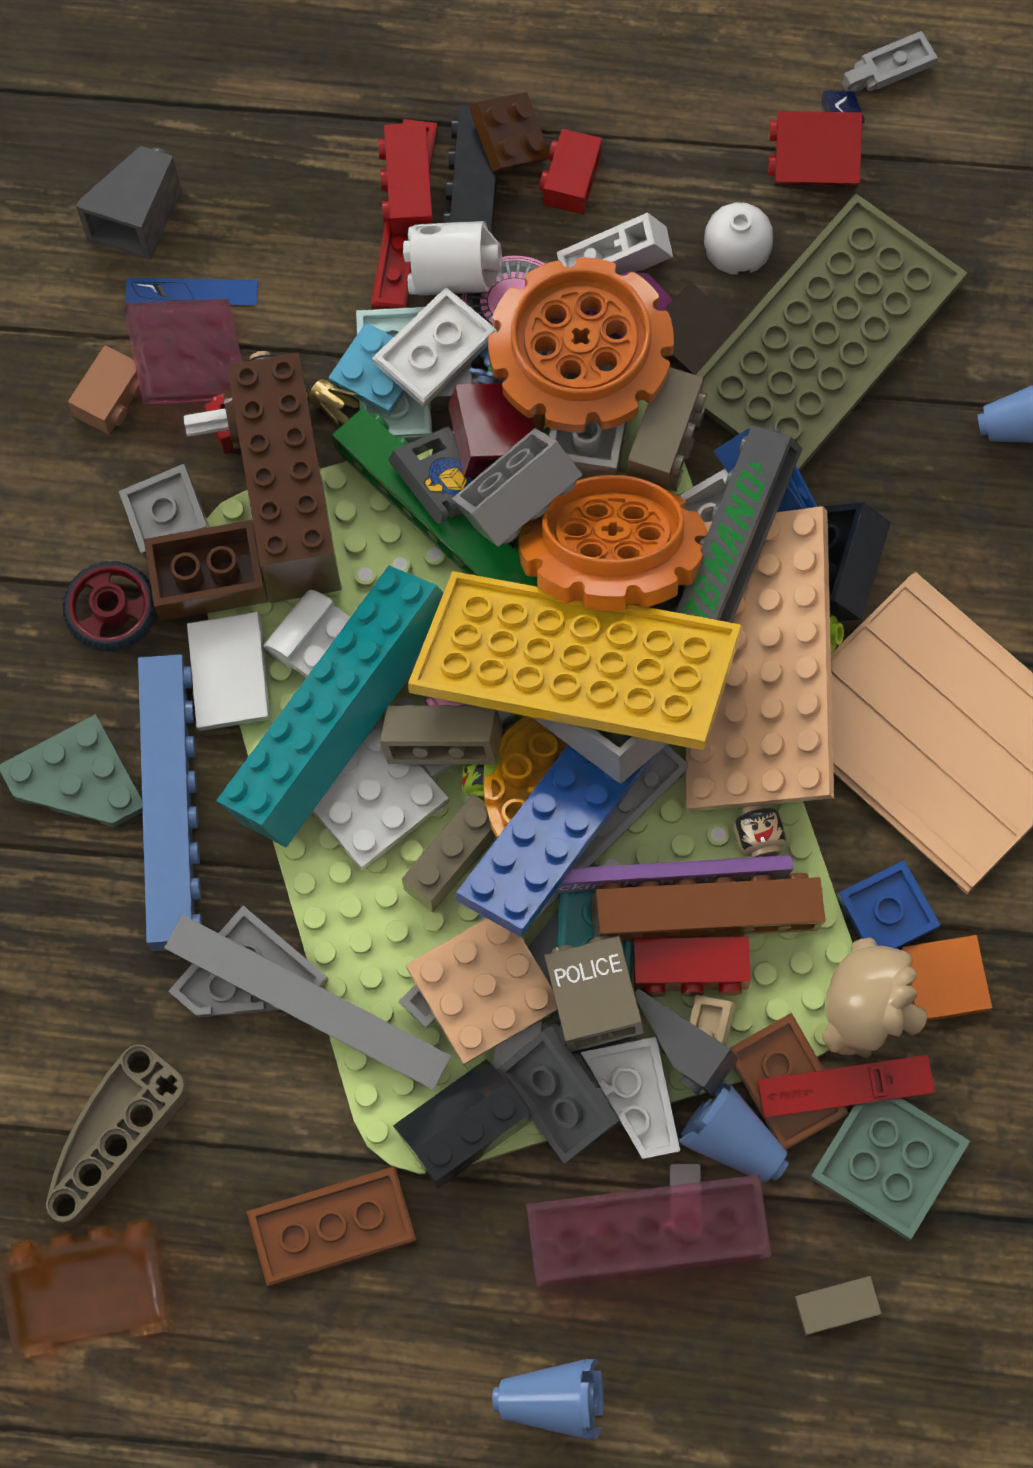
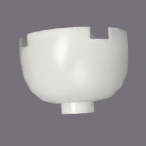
(738, 238)

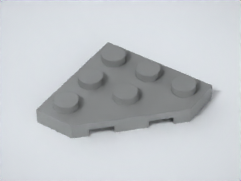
(212, 996)

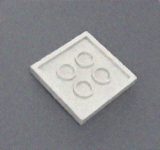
(377, 802)

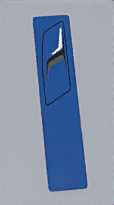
(168, 289)

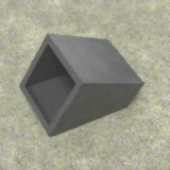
(132, 203)

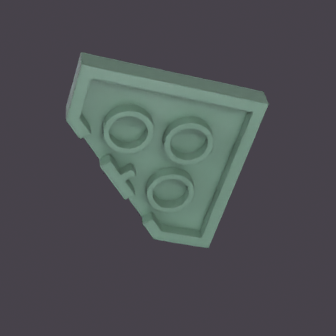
(75, 776)

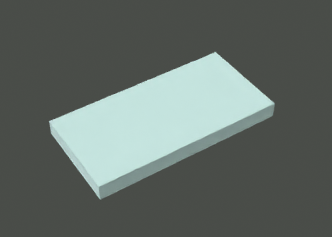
(409, 417)

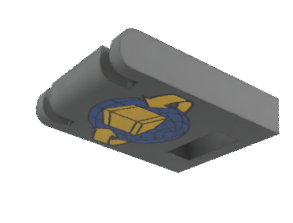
(436, 477)

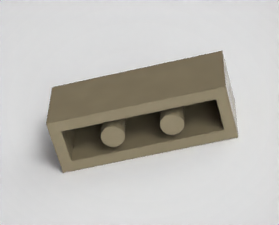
(441, 735)
(450, 854)

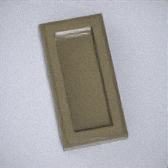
(837, 1305)

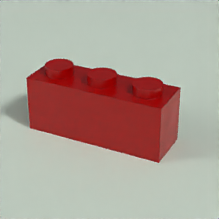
(405, 176)
(691, 965)

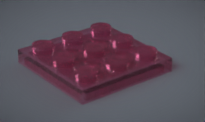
(182, 348)

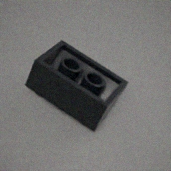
(854, 553)
(463, 1123)

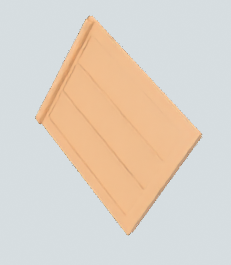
(936, 730)

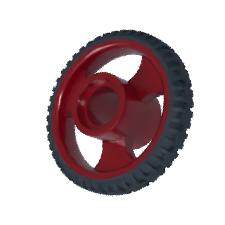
(98, 578)

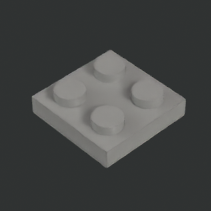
(163, 506)

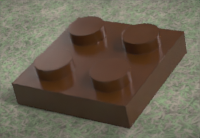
(509, 131)

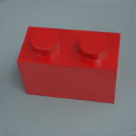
(572, 171)

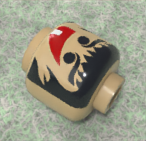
(759, 832)

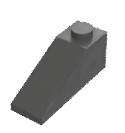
(690, 1050)

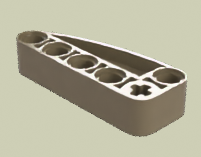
(111, 1117)

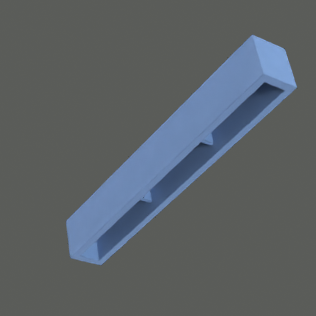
(167, 796)

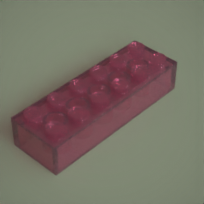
(648, 1231)

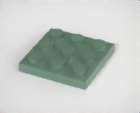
(890, 1162)

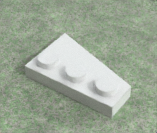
(638, 1092)

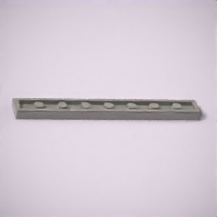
(308, 1002)

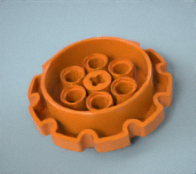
(623, 306)
(613, 544)

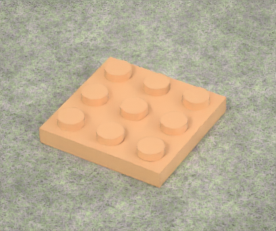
(482, 988)

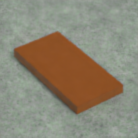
(331, 1226)

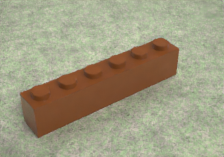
(709, 908)

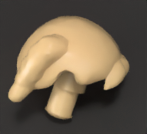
(871, 999)

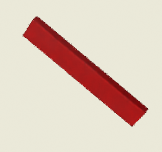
(392, 271)

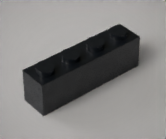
(473, 183)

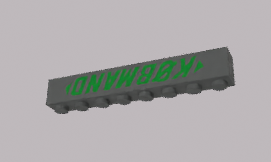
(741, 524)

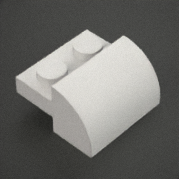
(306, 632)

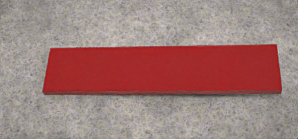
(846, 1086)

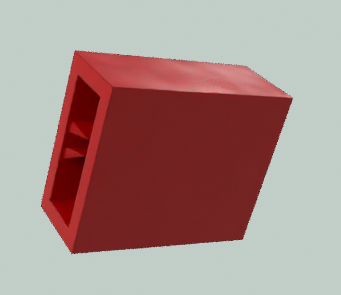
(816, 148)

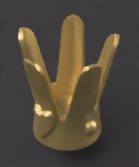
(331, 399)

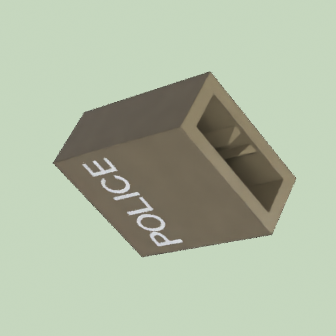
(593, 993)

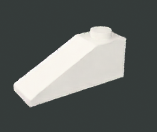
(630, 245)

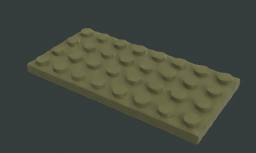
(828, 329)

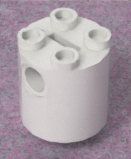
(452, 256)

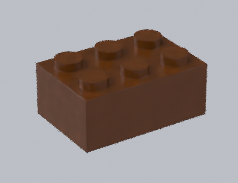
(205, 570)

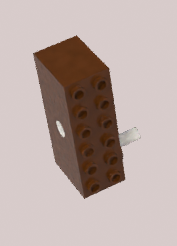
(274, 428)

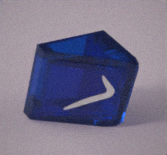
(840, 102)

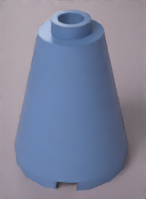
(1009, 418)
(734, 1136)
(554, 1399)

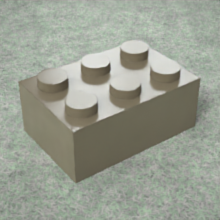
(668, 431)

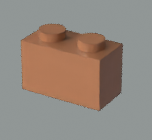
(106, 391)

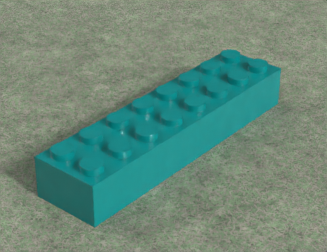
(333, 708)

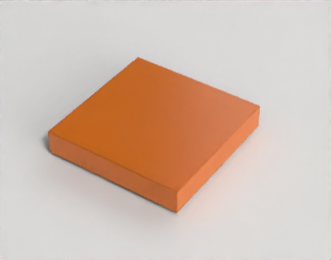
(949, 978)

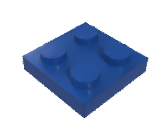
(889, 908)

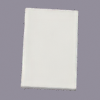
(434, 347)
(228, 671)

